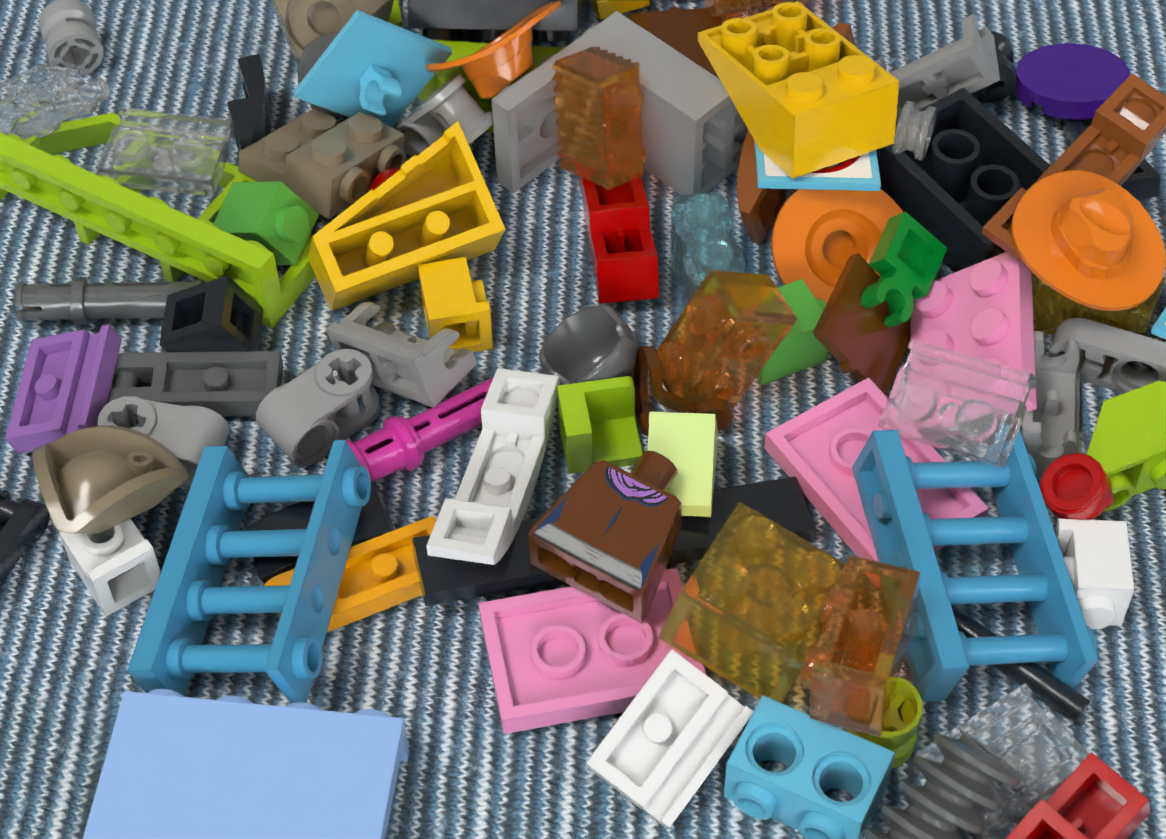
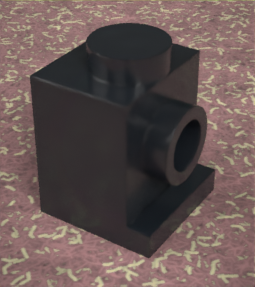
(211, 319)

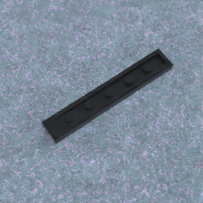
(455, 580)

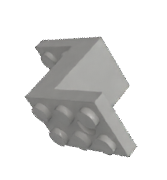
(687, 116)

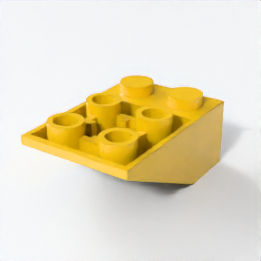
(802, 88)

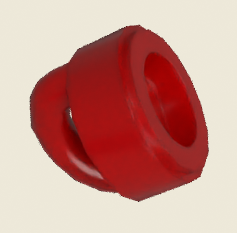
(1076, 487)

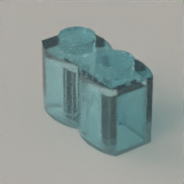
(702, 240)

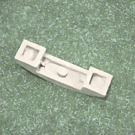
(501, 470)

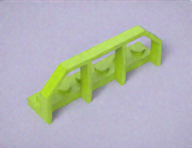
(143, 222)

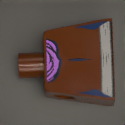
(612, 533)

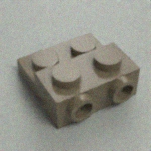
(325, 159)

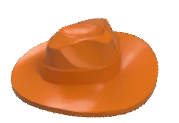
(502, 59)
(821, 231)
(1089, 240)

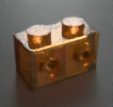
(724, 337)
(862, 645)

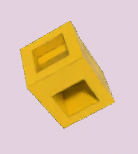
(455, 303)

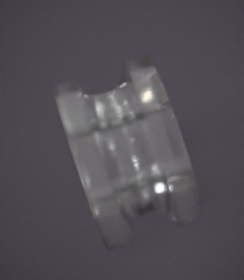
(914, 130)

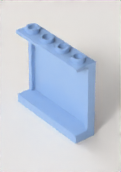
(245, 770)

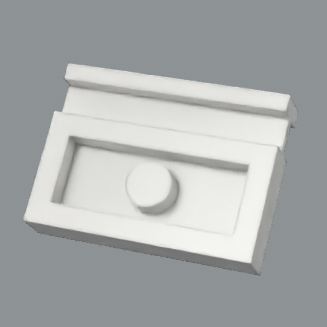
(669, 739)

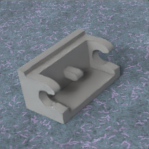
(964, 63)
(403, 361)
(1054, 425)

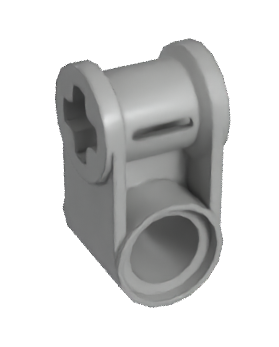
(441, 111)
(316, 410)
(177, 427)

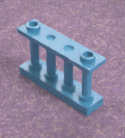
(906, 537)
(208, 540)

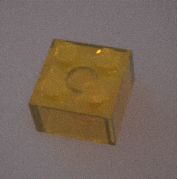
(754, 604)

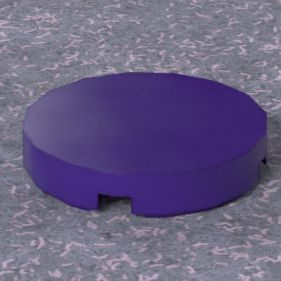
(1069, 79)

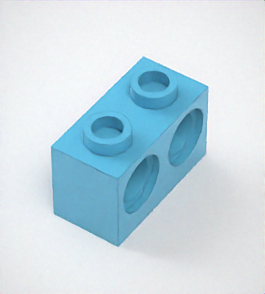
(816, 761)

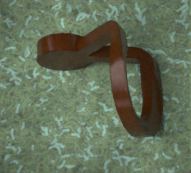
(647, 359)

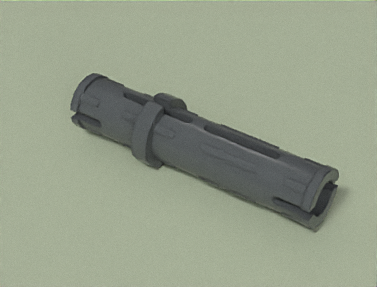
(87, 301)

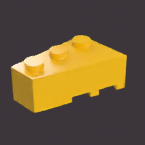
(418, 216)

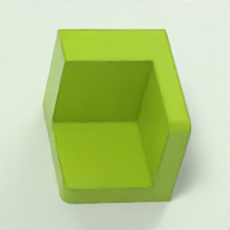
(598, 423)

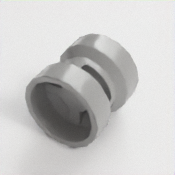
(71, 36)

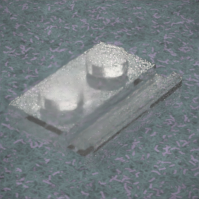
(167, 151)
(958, 403)
(1030, 743)

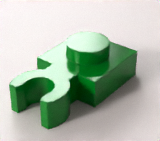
(907, 264)

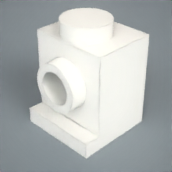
(108, 555)
(1098, 567)

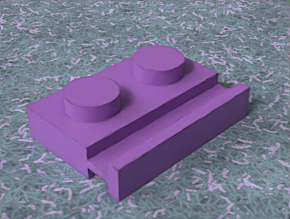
(62, 386)

